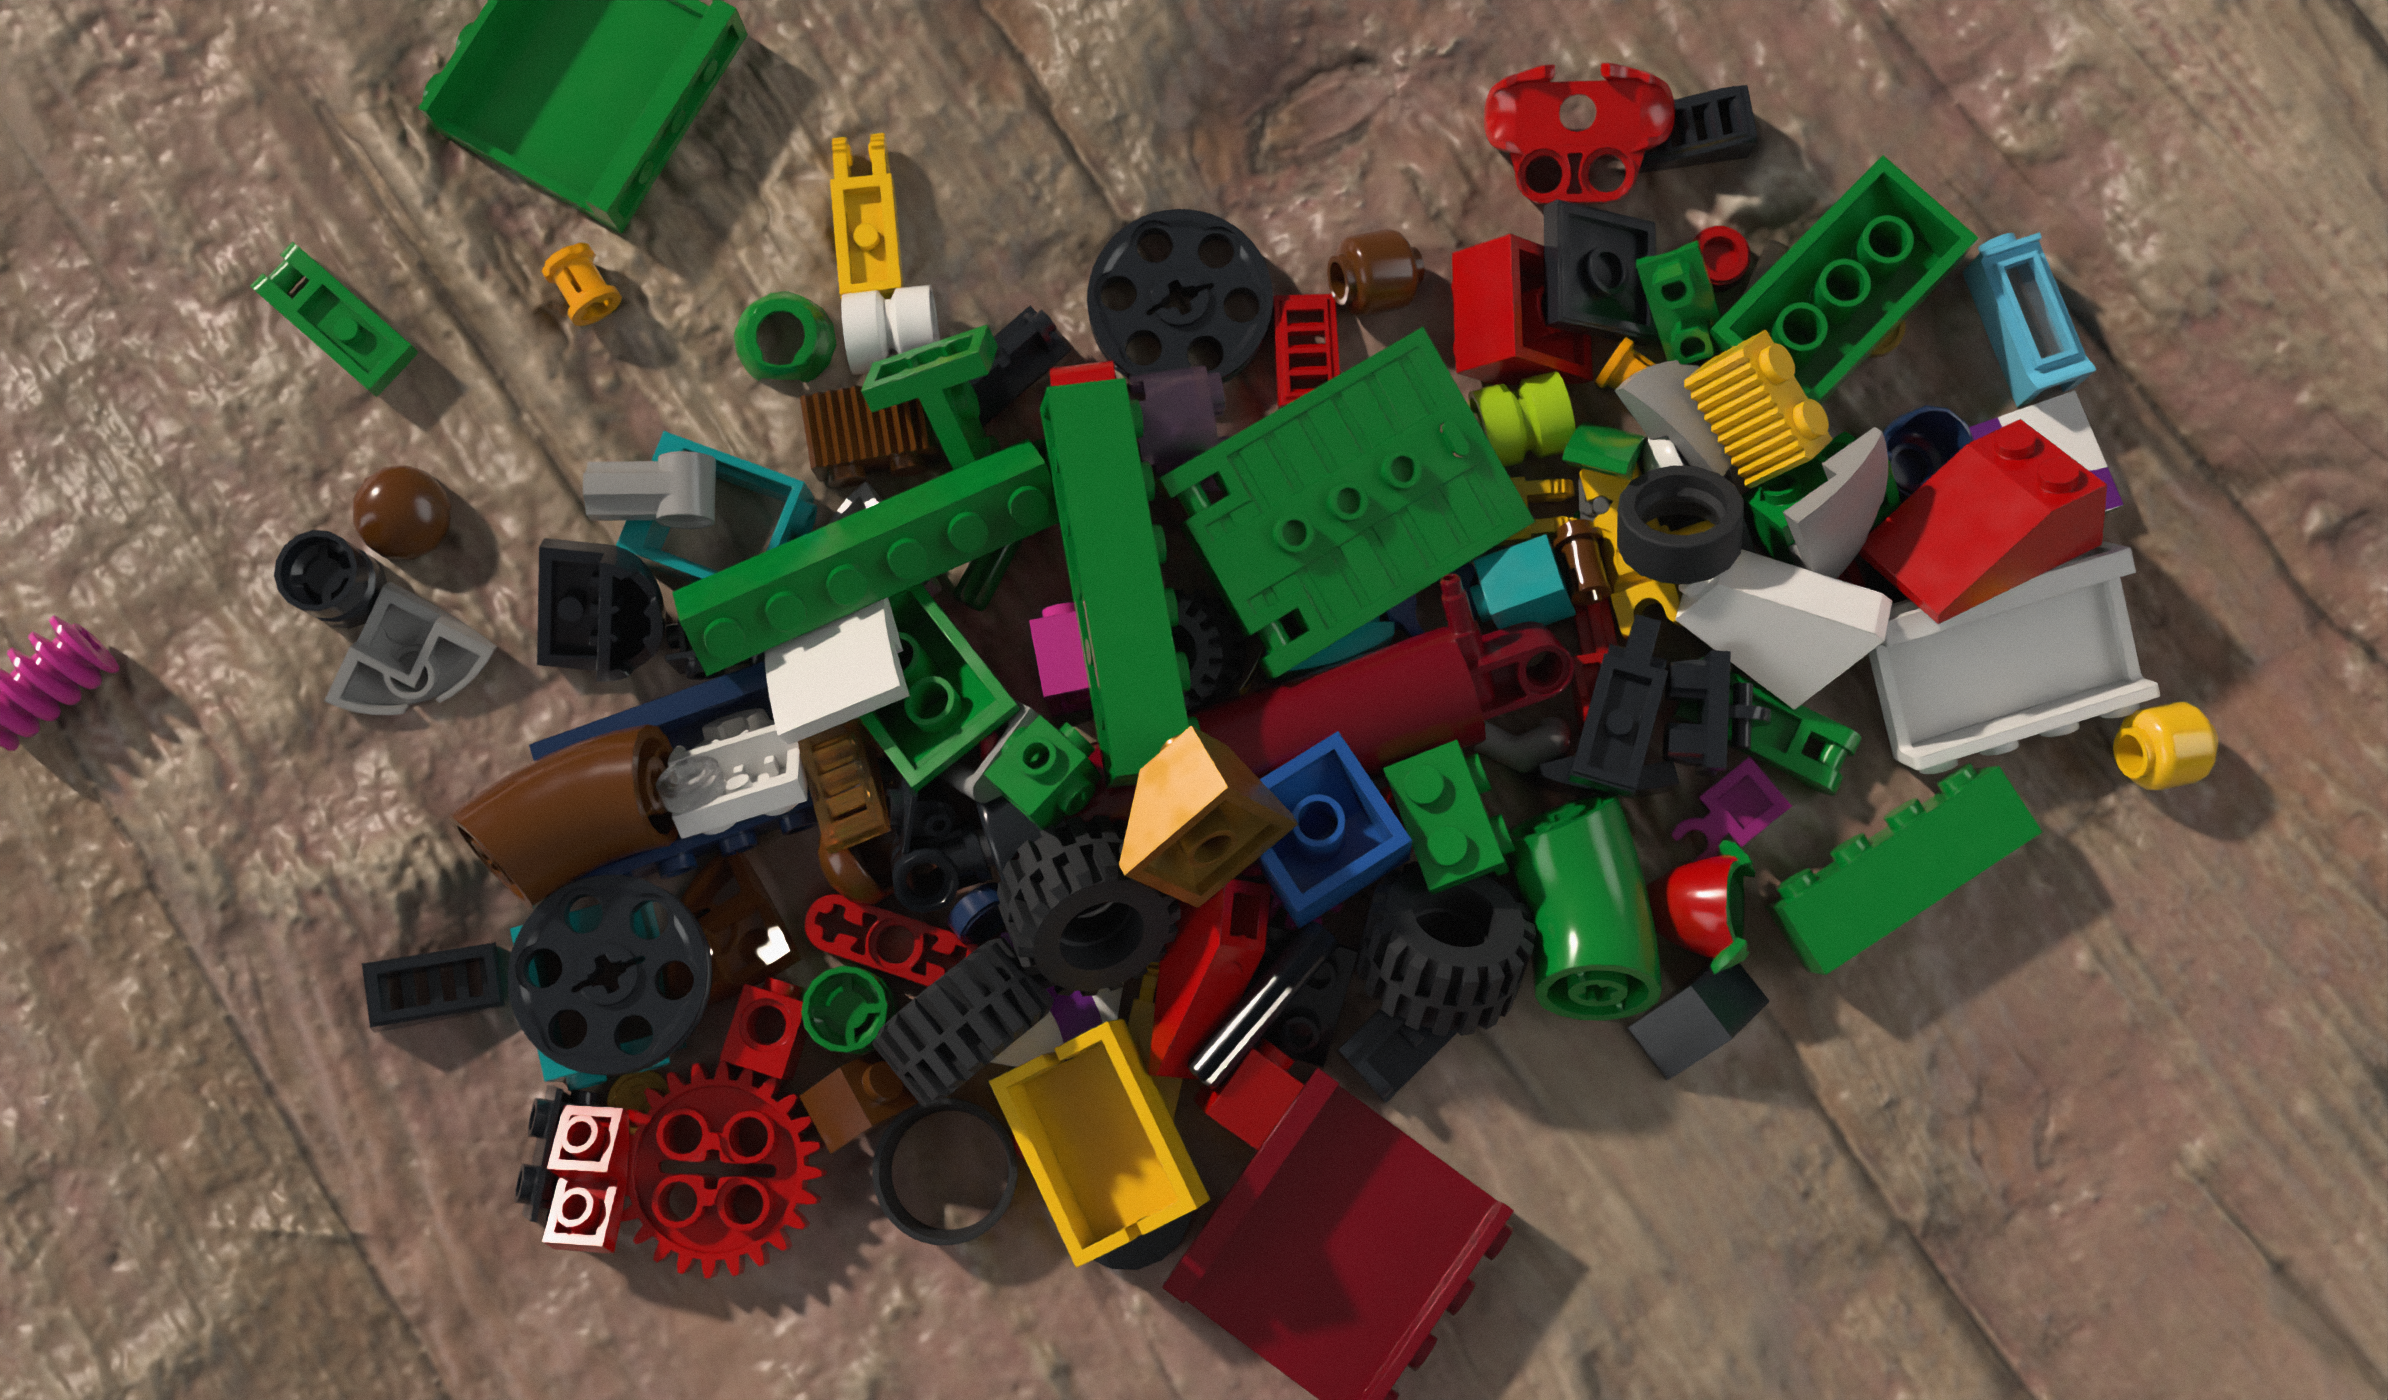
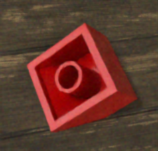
(1502, 317)

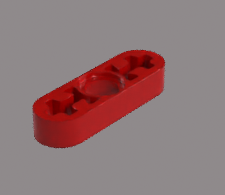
(857, 914)

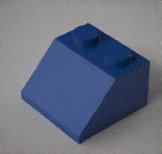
(1342, 832)

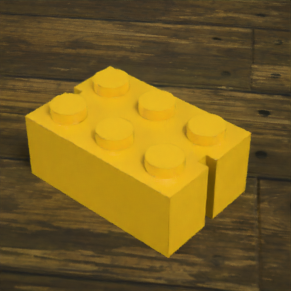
(1099, 1141)

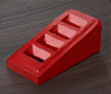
(1283, 351)

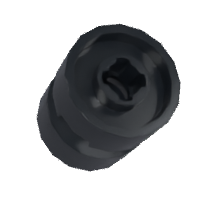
(329, 578)

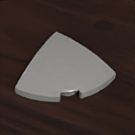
(1666, 409)
(1839, 514)
(407, 656)

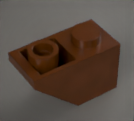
(856, 1100)

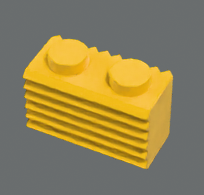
(1759, 409)

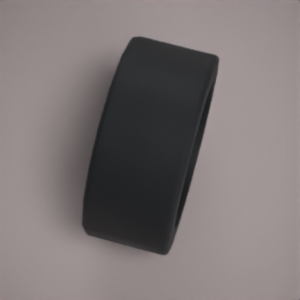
(1680, 557)

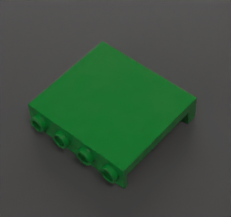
(583, 92)

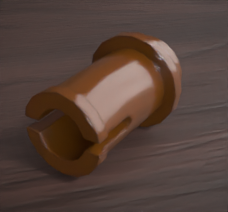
(1579, 547)

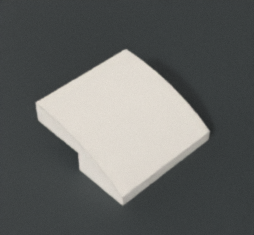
(835, 673)

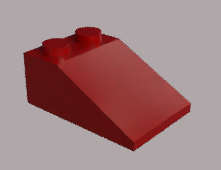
(1989, 522)

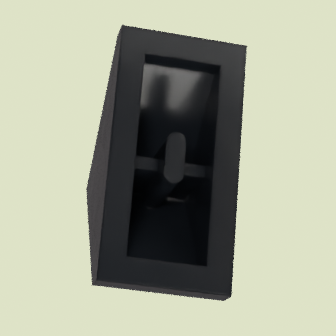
(1698, 1018)

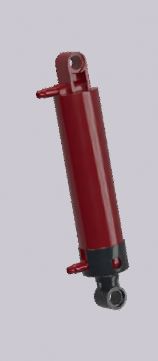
(1380, 702)

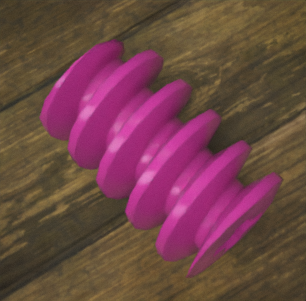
(49, 677)

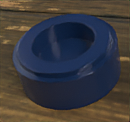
(977, 915)

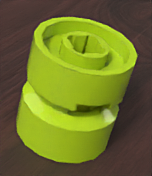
(1529, 419)

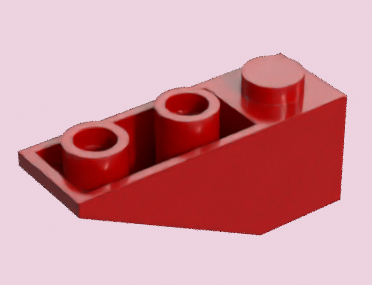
(1206, 972)

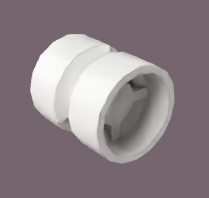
(887, 327)

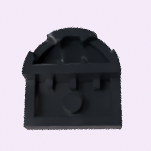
(596, 609)

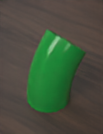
(1589, 910)

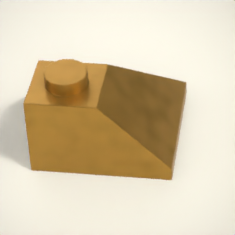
(1198, 819)

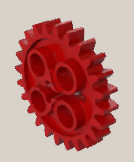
(715, 1227)

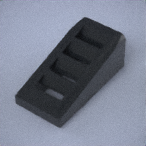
(1717, 147)
(377, 990)

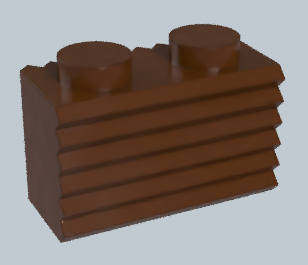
(852, 441)

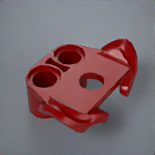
(1631, 116)

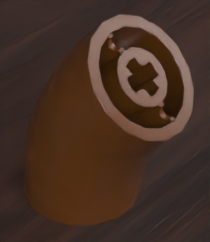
(571, 812)

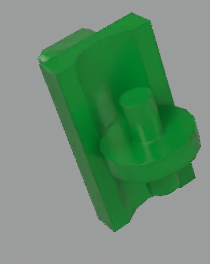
(1681, 302)

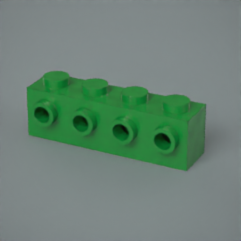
(1901, 868)

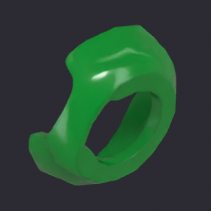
(809, 360)

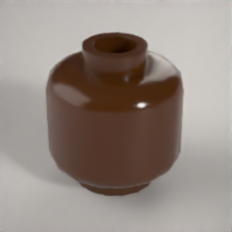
(1375, 272)

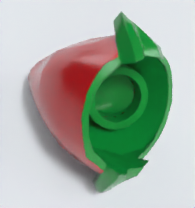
(1704, 906)

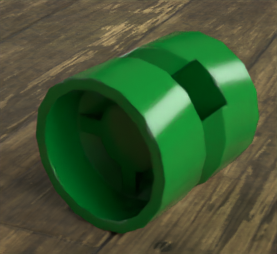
(848, 1009)

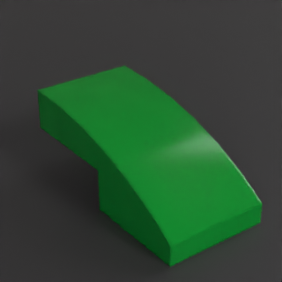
(1604, 450)

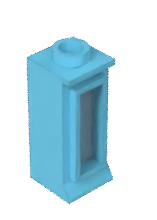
(2026, 317)

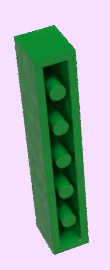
(867, 556)
(1116, 573)

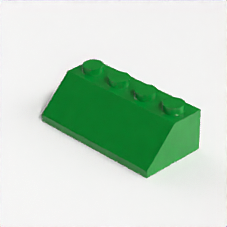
(1851, 278)

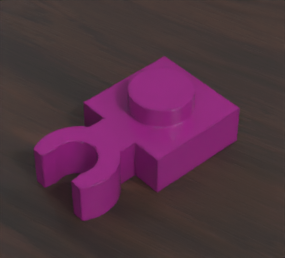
(1738, 806)

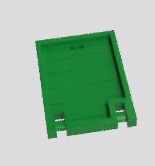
(1346, 501)

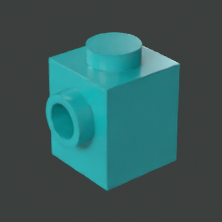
(1522, 585)

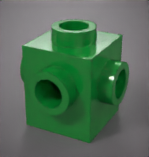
(1045, 772)

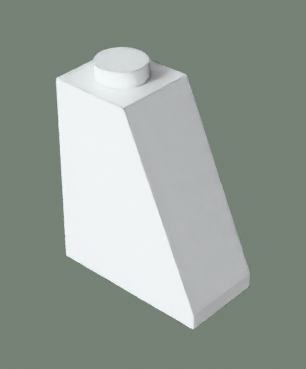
(1785, 623)

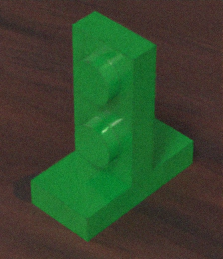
(940, 379)

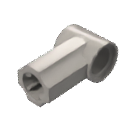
(672, 491)

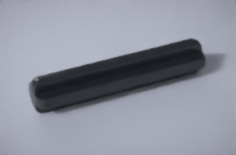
(1262, 1004)

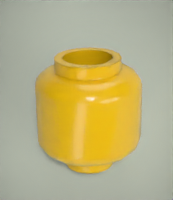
(2166, 746)

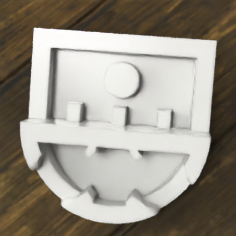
(759, 772)

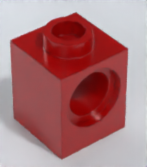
(746, 1048)
(1253, 1094)

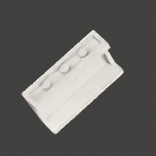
(2011, 665)

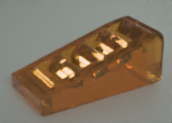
(828, 751)

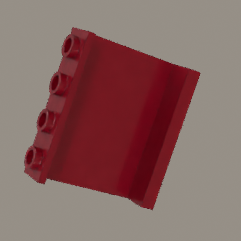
(1340, 1248)

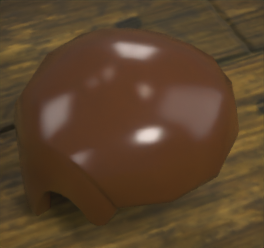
(401, 512)
(860, 871)

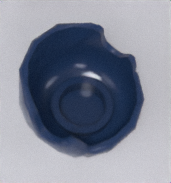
(1922, 444)

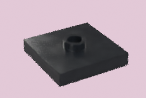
(1594, 273)

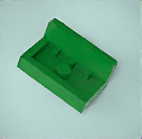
(1447, 817)

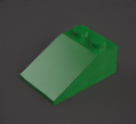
(950, 689)

